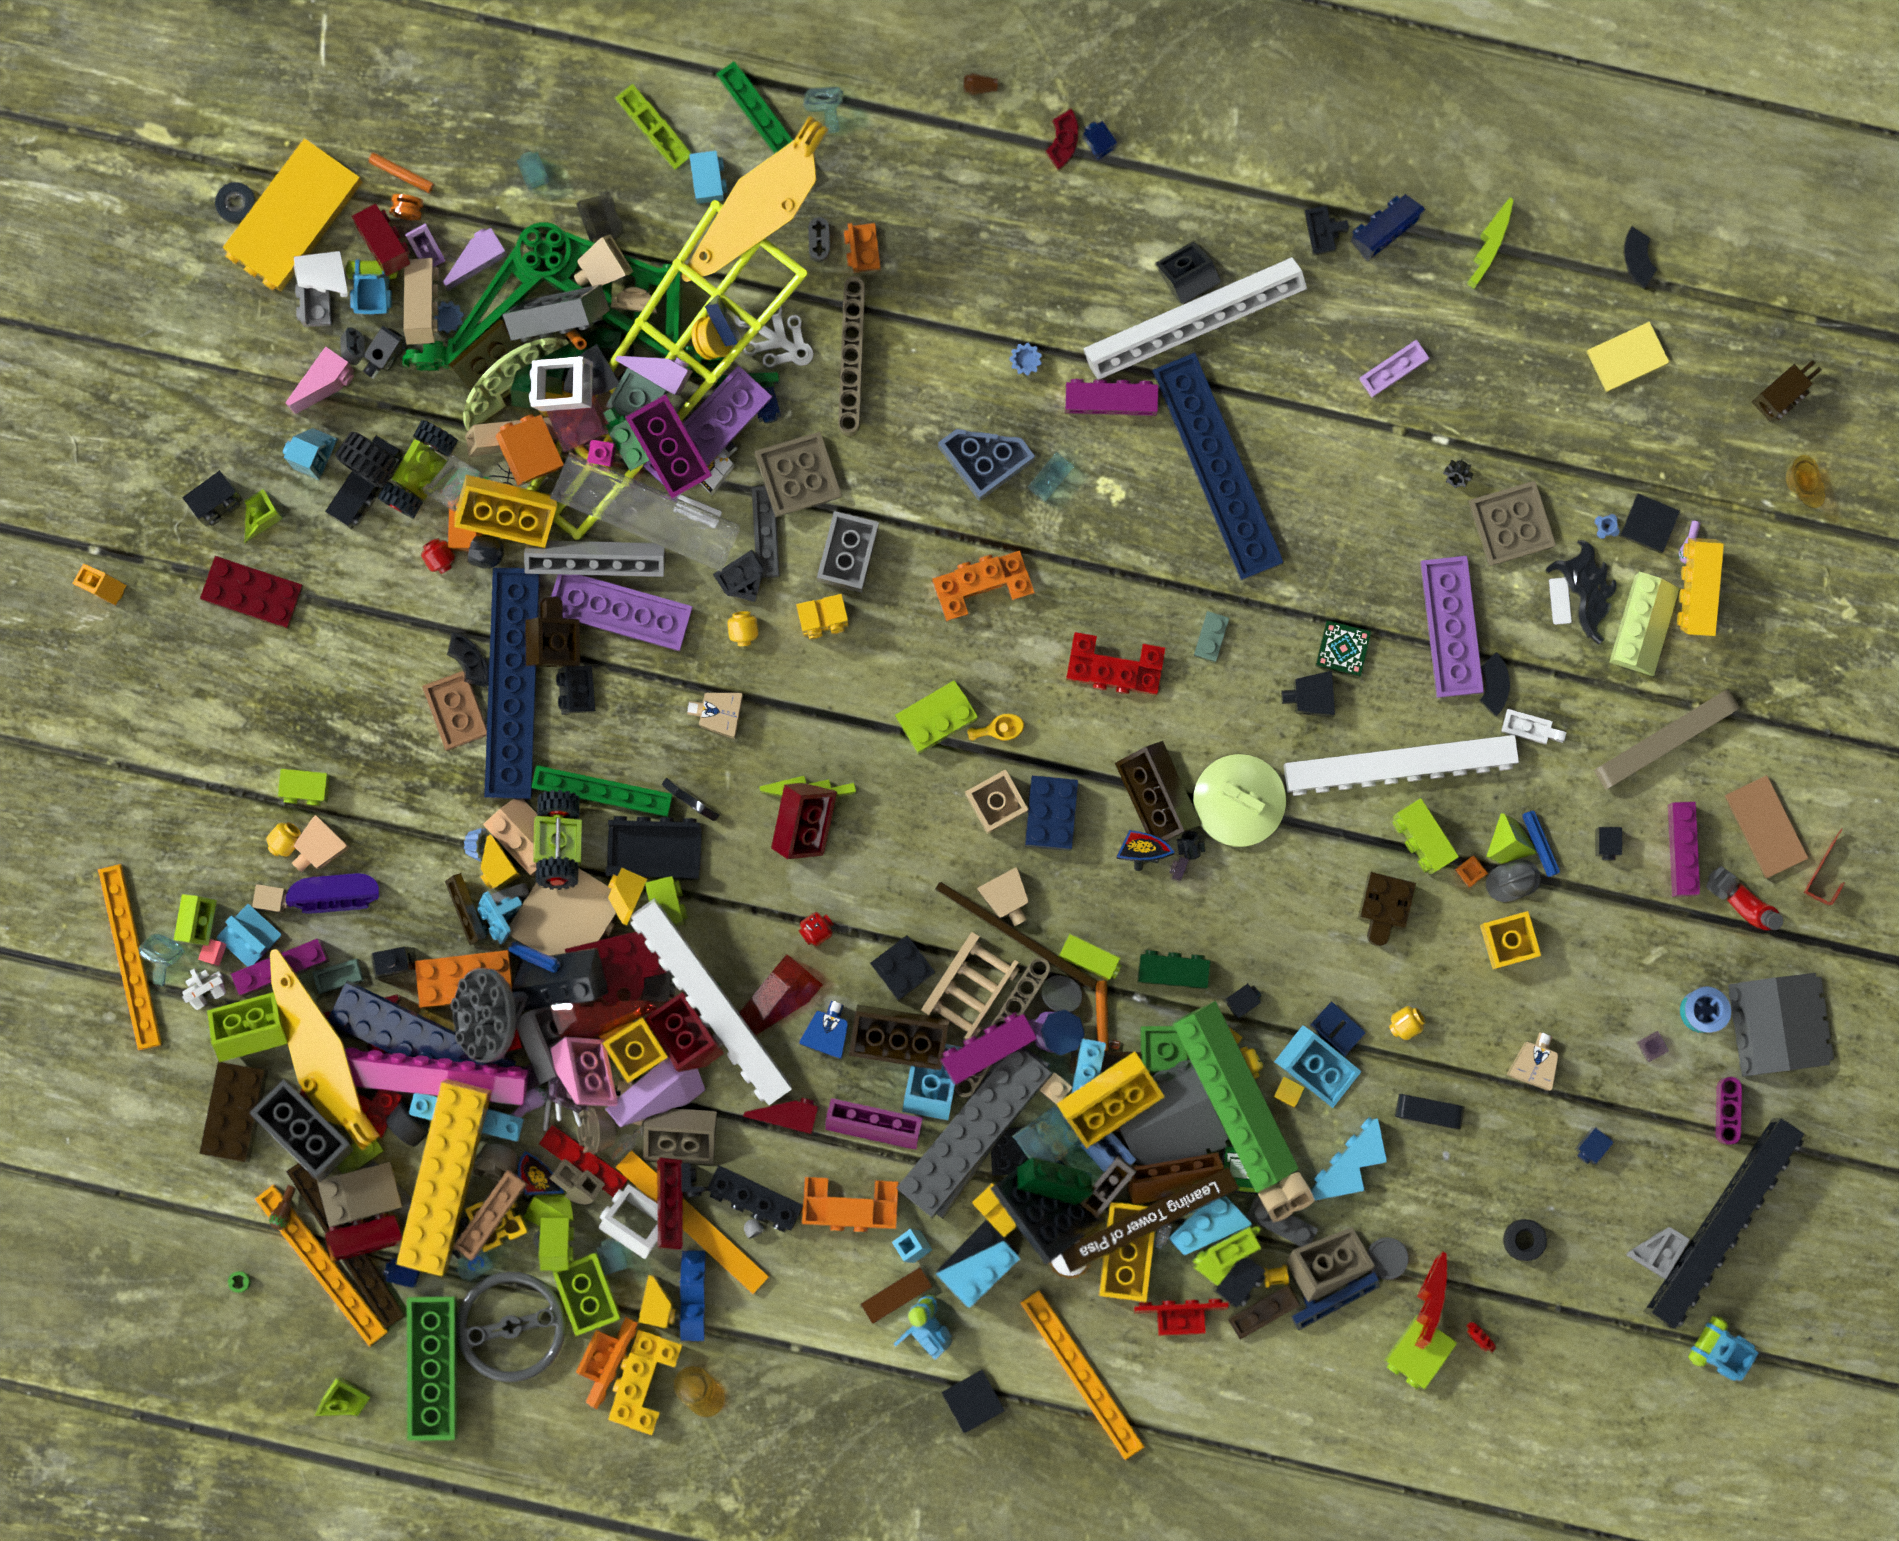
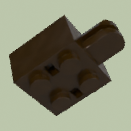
(1786, 389)
(551, 638)
(1386, 907)

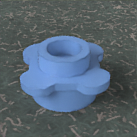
(1611, 520)

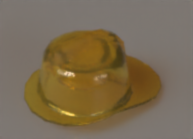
(1805, 481)
(699, 1391)

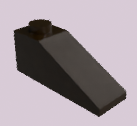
(1108, 1186)

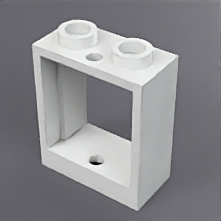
(581, 384)
(622, 1233)

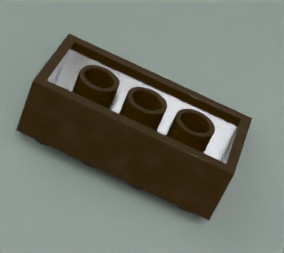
(1157, 792)
(898, 1037)

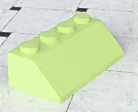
(1644, 623)

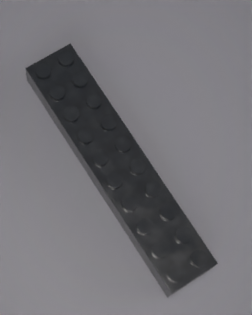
(1724, 1223)

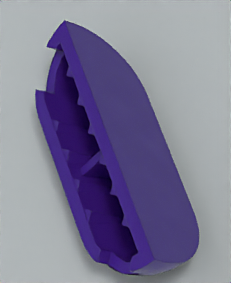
(333, 893)

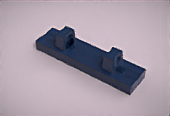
(1352, 1292)

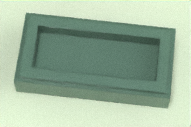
(337, 975)

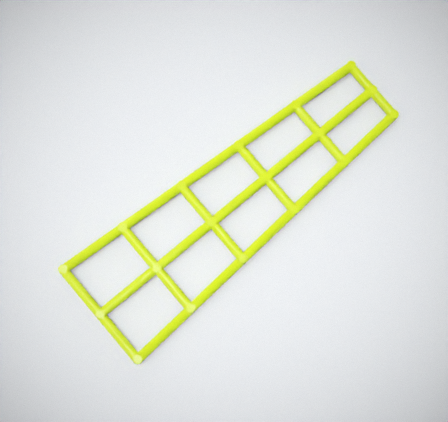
(676, 350)

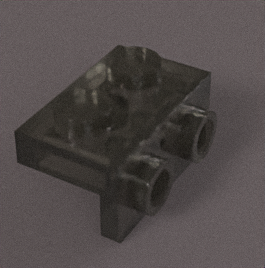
(600, 217)
(658, 988)

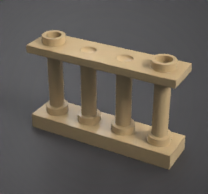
(959, 966)

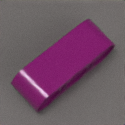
(1733, 1099)

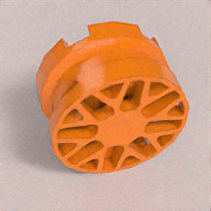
(406, 207)

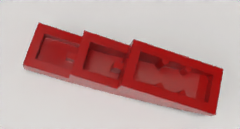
(1433, 1294)

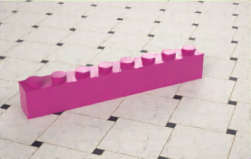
(425, 1075)

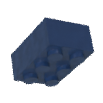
(1051, 813)

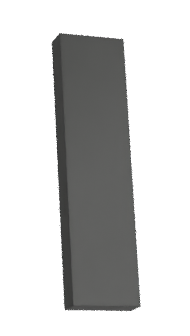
(765, 532)

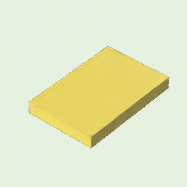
(1627, 356)

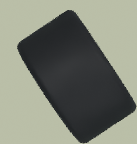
(407, 1127)
(1538, 1246)

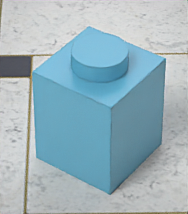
(912, 1246)

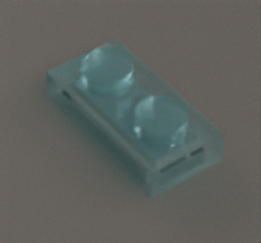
(1050, 477)

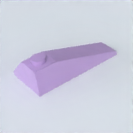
(657, 1093)

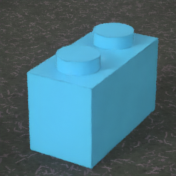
(706, 176)

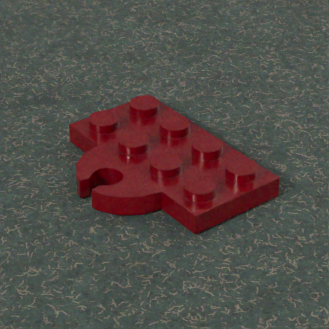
(625, 963)

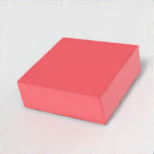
(213, 953)

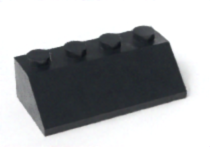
(575, 981)

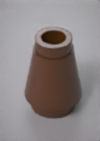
(979, 84)

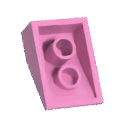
(323, 379)
(585, 1071)

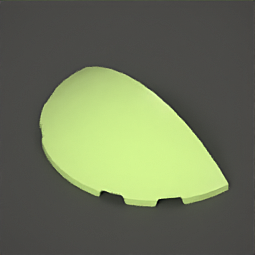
(496, 382)

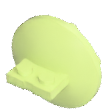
(1239, 800)

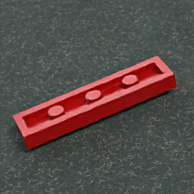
(566, 1148)

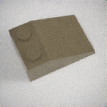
(360, 1194)
(1329, 1263)

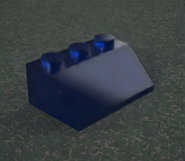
(1386, 226)

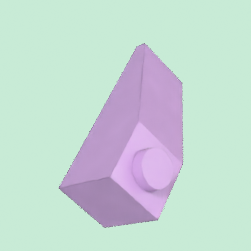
(478, 255)
(666, 373)

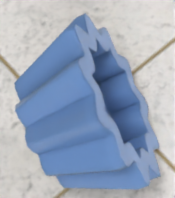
(449, 317)
(1025, 359)
(475, 843)

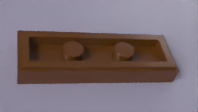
(896, 1295)

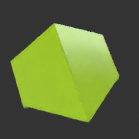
(259, 515)
(1509, 841)
(549, 1207)
(342, 1400)

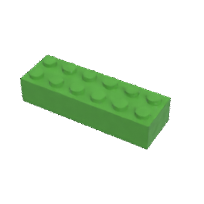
(432, 1368)

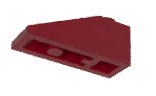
(791, 1115)

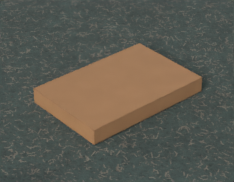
(455, 711)

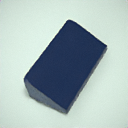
(722, 321)

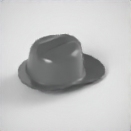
(1513, 880)

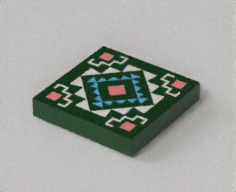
(1343, 648)

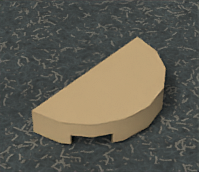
(632, 300)

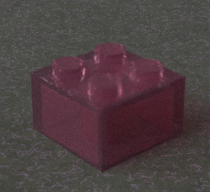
(579, 426)

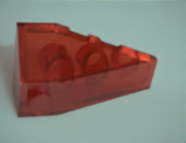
(780, 995)
(591, 1022)

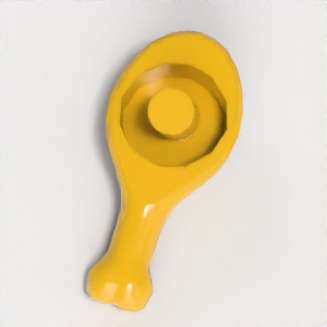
(1002, 727)

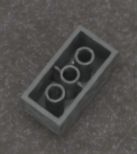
(301, 1131)

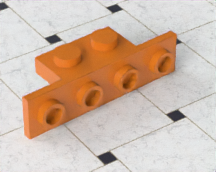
(603, 1358)

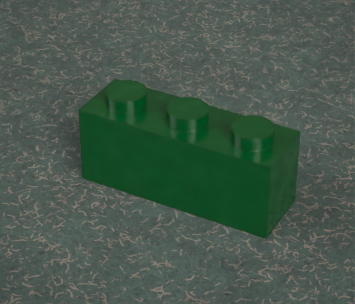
(1173, 970)
(1054, 1180)

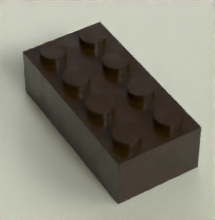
(229, 1125)

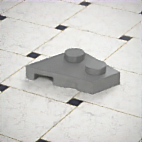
(1660, 1251)

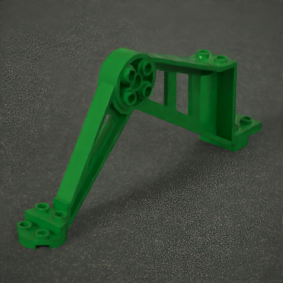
(557, 276)

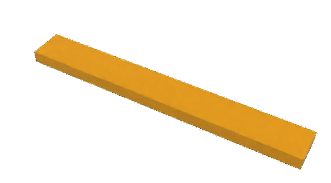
(129, 959)
(697, 1226)
(325, 1271)
(1082, 1374)

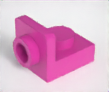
(601, 453)

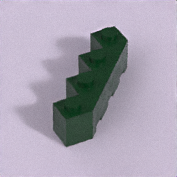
(608, 342)

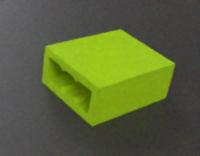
(1090, 958)
(1415, 1363)

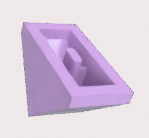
(424, 244)

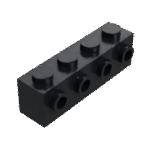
(755, 1198)

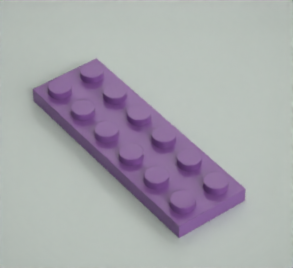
(723, 415)
(623, 610)
(1451, 627)

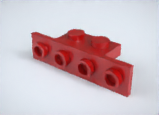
(1180, 1318)

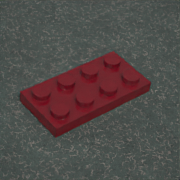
(251, 592)

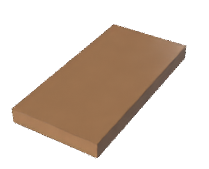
(1766, 827)

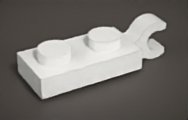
(1530, 728)

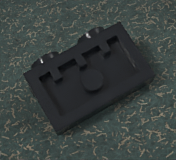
(575, 689)
(688, 1176)

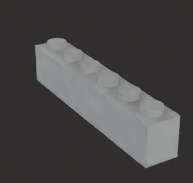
(595, 558)

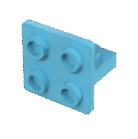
(498, 915)
(248, 935)

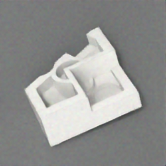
(321, 272)

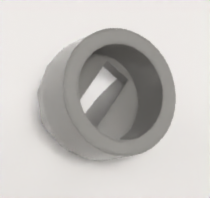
(753, 1228)

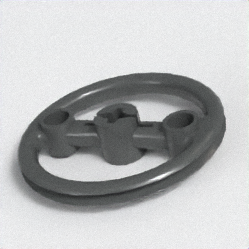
(464, 1333)

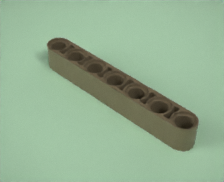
(851, 345)
(1666, 739)
(1023, 1000)

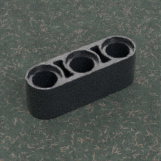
(1429, 1111)

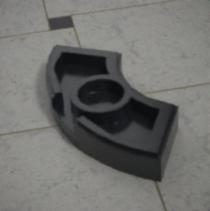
(1636, 257)
(470, 659)
(1497, 684)
(690, 799)

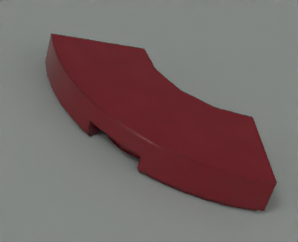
(1065, 139)

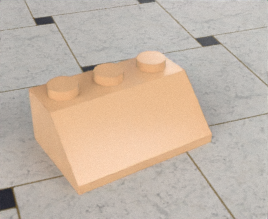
(515, 831)

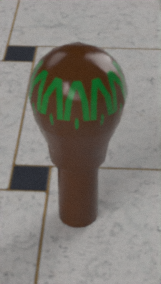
(280, 1215)

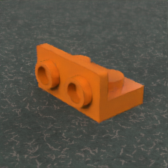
(863, 247)

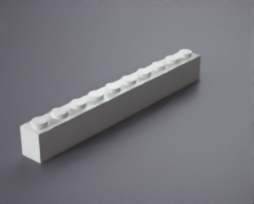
(1195, 318)
(1401, 764)
(711, 1001)

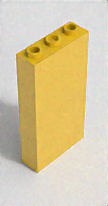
(291, 215)

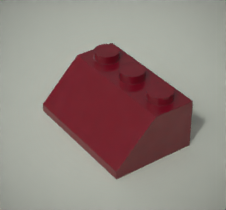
(803, 821)
(683, 1035)
(363, 1237)

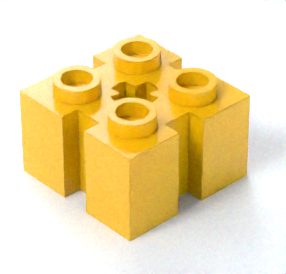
(822, 616)
(994, 1211)
(512, 1226)

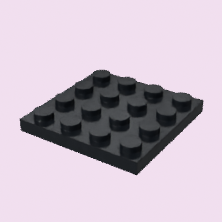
(1045, 1222)

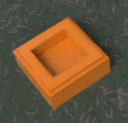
(1471, 871)

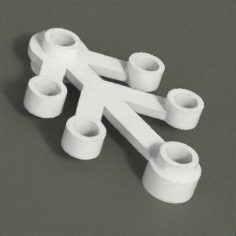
(778, 339)

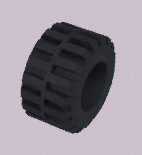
(367, 459)

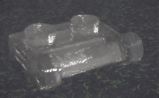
(451, 491)

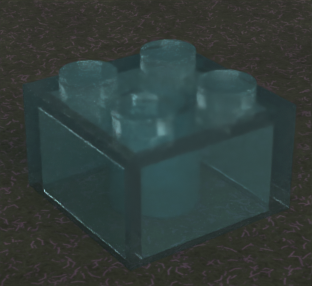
(1048, 1137)

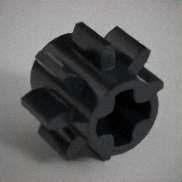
(1458, 473)
(1191, 845)

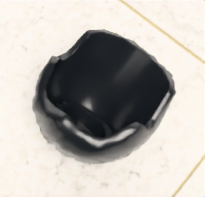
(485, 551)

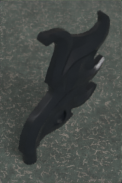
(1590, 585)

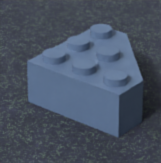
(985, 459)

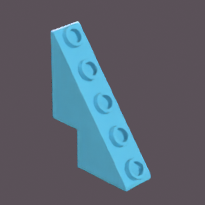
(1088, 1063)
(495, 1123)
(1344, 1173)

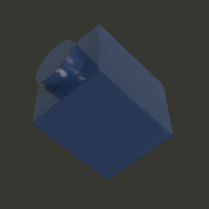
(1593, 1146)

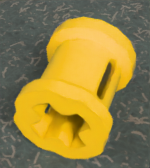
(1276, 1276)

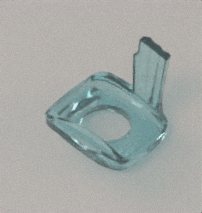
(828, 105)
(160, 960)

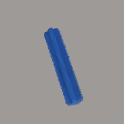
(1540, 843)
(534, 956)

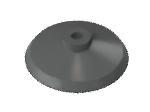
(1061, 993)
(1388, 1258)

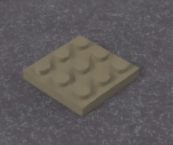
(797, 474)
(1512, 523)

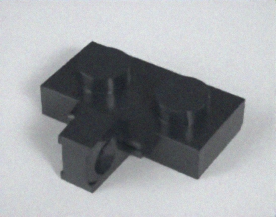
(1323, 230)

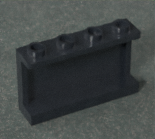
(655, 847)

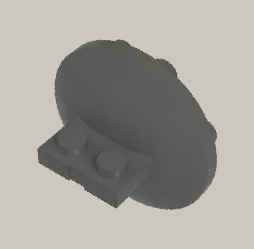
(486, 1014)

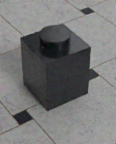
(1608, 843)
(1243, 1000)

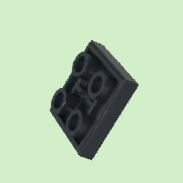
(1007, 1154)

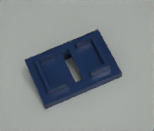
(1346, 1036)

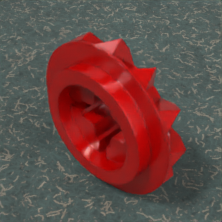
(1480, 1337)

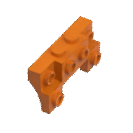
(981, 578)
(853, 1212)

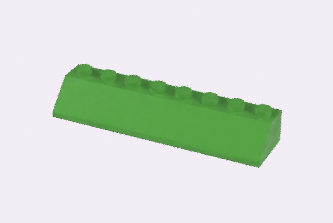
(1235, 1096)

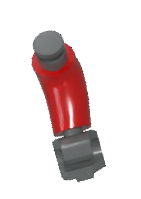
(1749, 906)

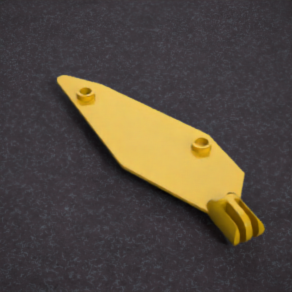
(761, 202)
(318, 1054)

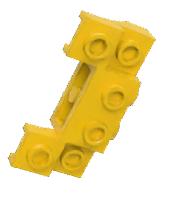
(636, 1380)

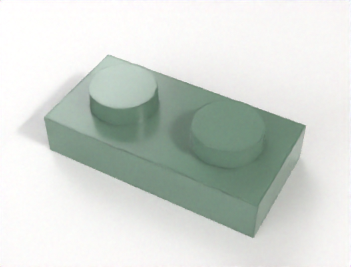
(1211, 636)

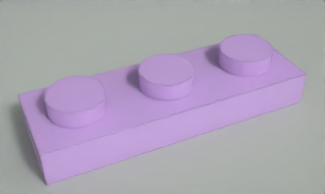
(1394, 368)

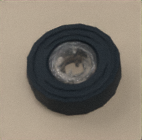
(234, 191)

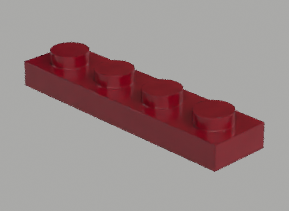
(669, 1204)

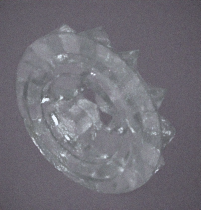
(1162, 1236)

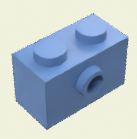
(1107, 1150)

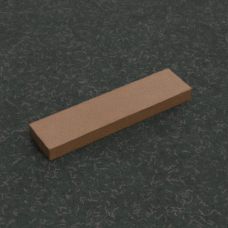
(490, 1215)

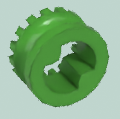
(246, 1281)

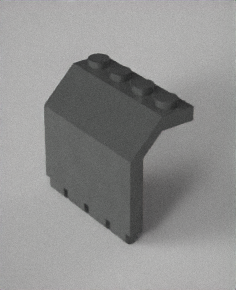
(1780, 1024)
(1179, 1123)

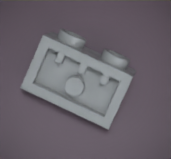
(314, 307)

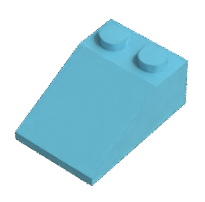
(1317, 1066)
(929, 1091)

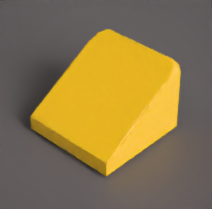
(1288, 1092)

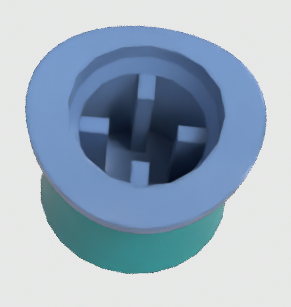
(1705, 1010)

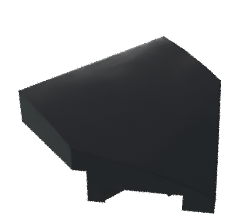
(741, 577)

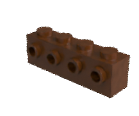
(1174, 1178)

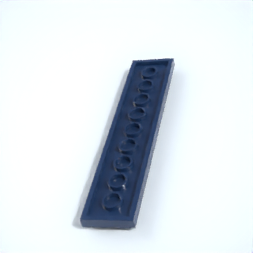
(1217, 466)
(510, 686)

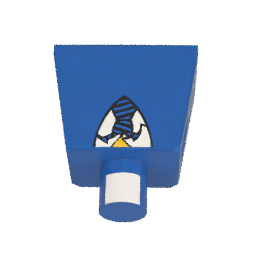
(827, 1031)

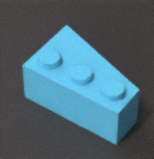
(309, 452)
(1208, 1226)
(978, 1273)

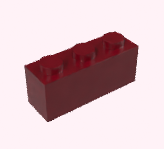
(382, 239)

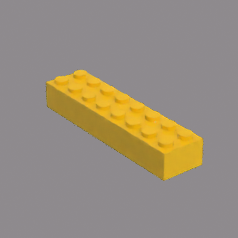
(444, 1177)

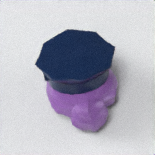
(1057, 1031)

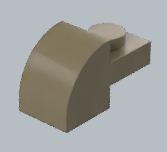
(580, 1186)

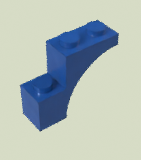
(692, 1296)

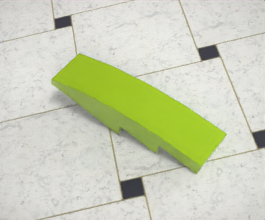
(653, 126)
(1493, 237)
(776, 788)

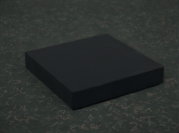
(1649, 523)
(972, 1401)

